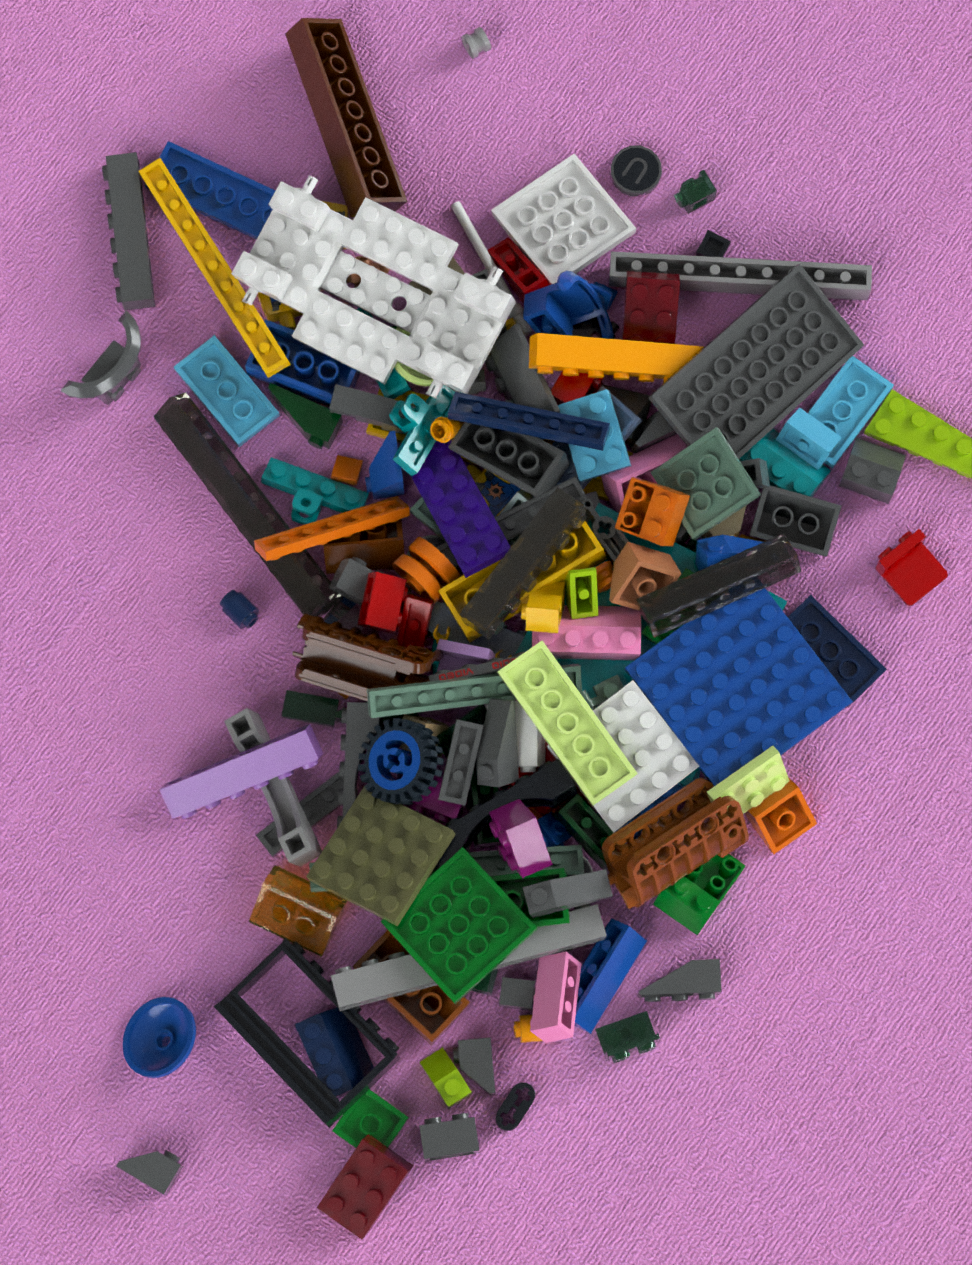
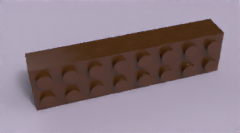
(345, 114)

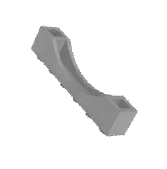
(289, 817)

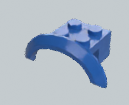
(564, 304)

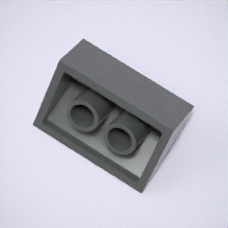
(803, 519)

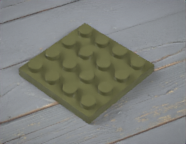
(381, 856)

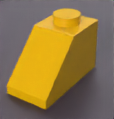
(544, 609)

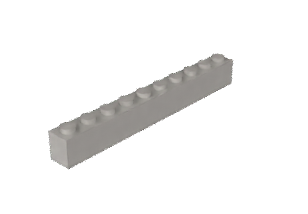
(742, 274)
(404, 975)

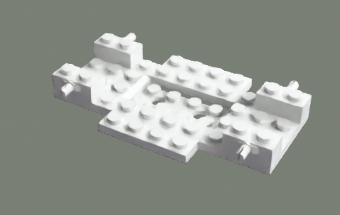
(303, 254)

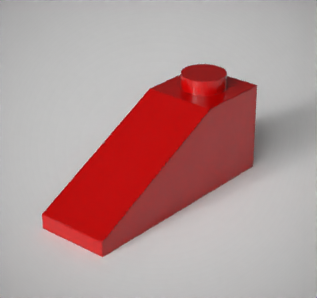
(517, 268)

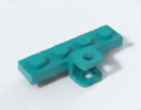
(417, 422)
(311, 491)

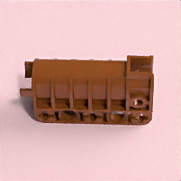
(674, 844)

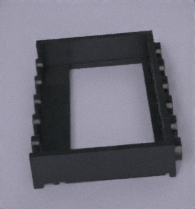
(282, 1058)

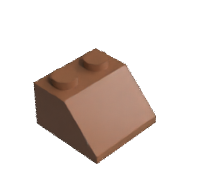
(640, 572)

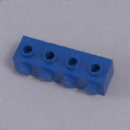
(605, 971)

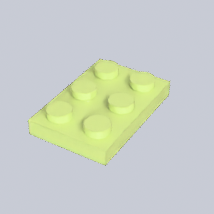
(753, 781)

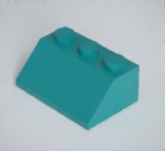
(786, 468)

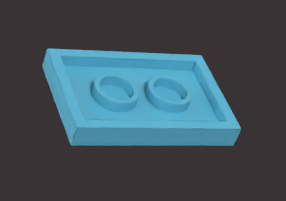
(593, 462)

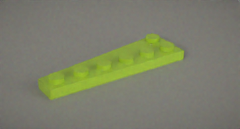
(921, 433)

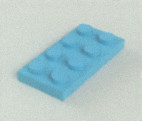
(226, 391)
(850, 403)

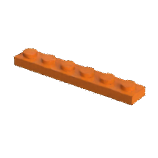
(331, 528)

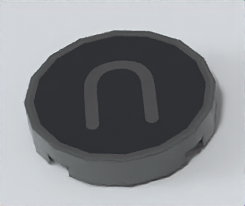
(636, 170)

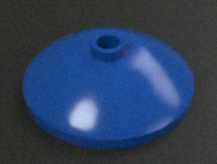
(150, 1031)

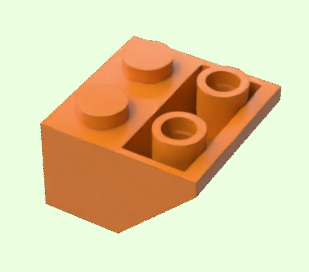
(652, 512)

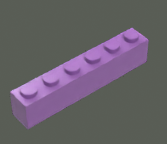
(242, 771)

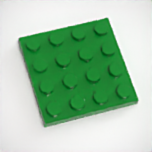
(461, 926)

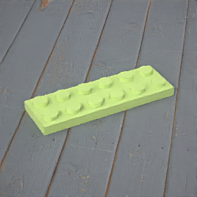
(567, 723)

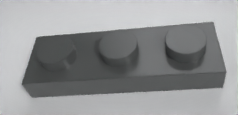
(460, 762)

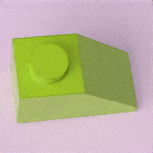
(582, 593)
(446, 1078)

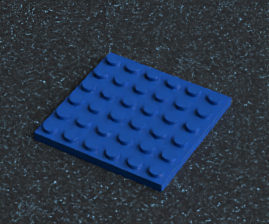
(738, 685)

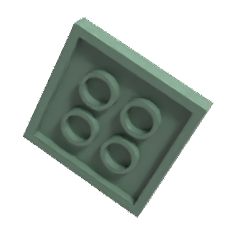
(713, 480)

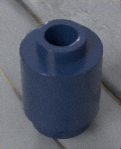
(239, 609)

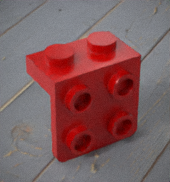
(911, 568)

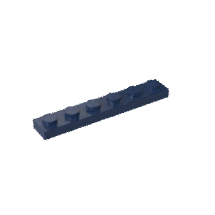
(529, 421)

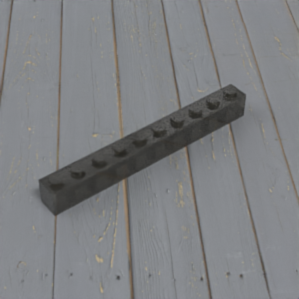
(243, 501)

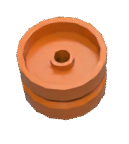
(425, 569)

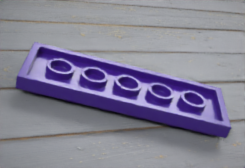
(460, 510)

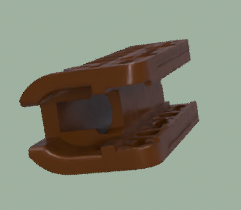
(355, 662)

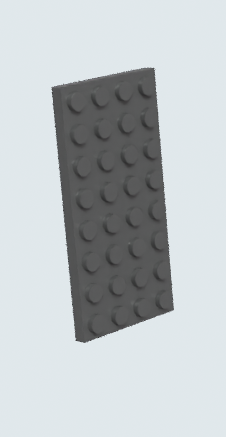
(759, 365)

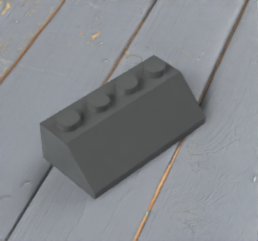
(513, 377)
(512, 456)

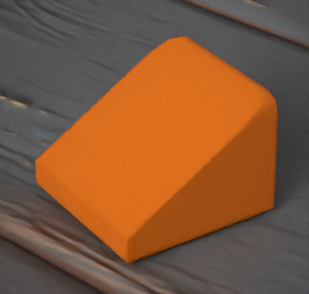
(346, 470)

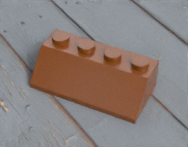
(425, 1010)

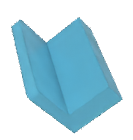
(808, 438)

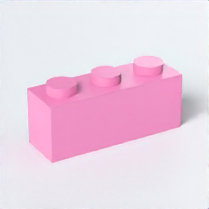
(555, 997)

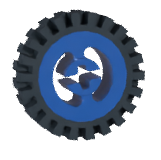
(385, 757)

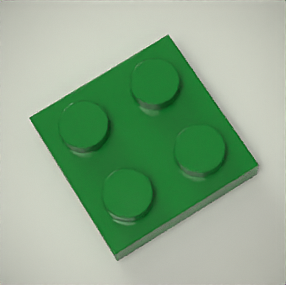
(373, 1117)

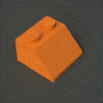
(781, 817)

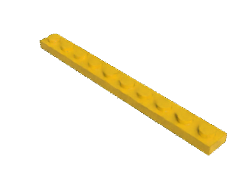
(214, 267)

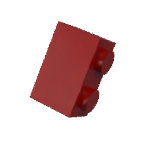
(382, 602)

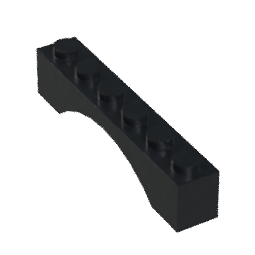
(544, 788)

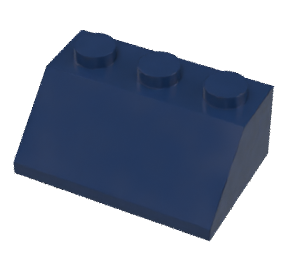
(335, 1050)

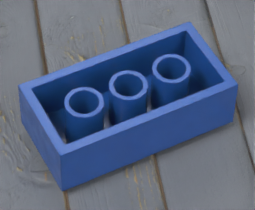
(310, 372)

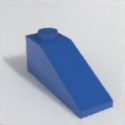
(719, 548)

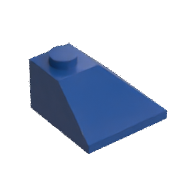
(384, 472)

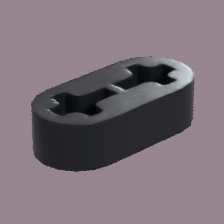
(509, 1103)

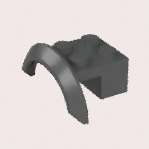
(112, 369)

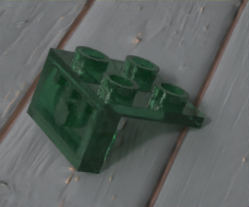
(627, 1036)

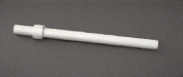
(517, 311)

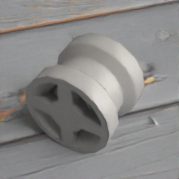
(476, 42)

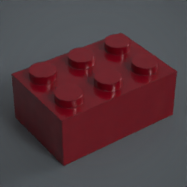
(651, 307)
(365, 1186)

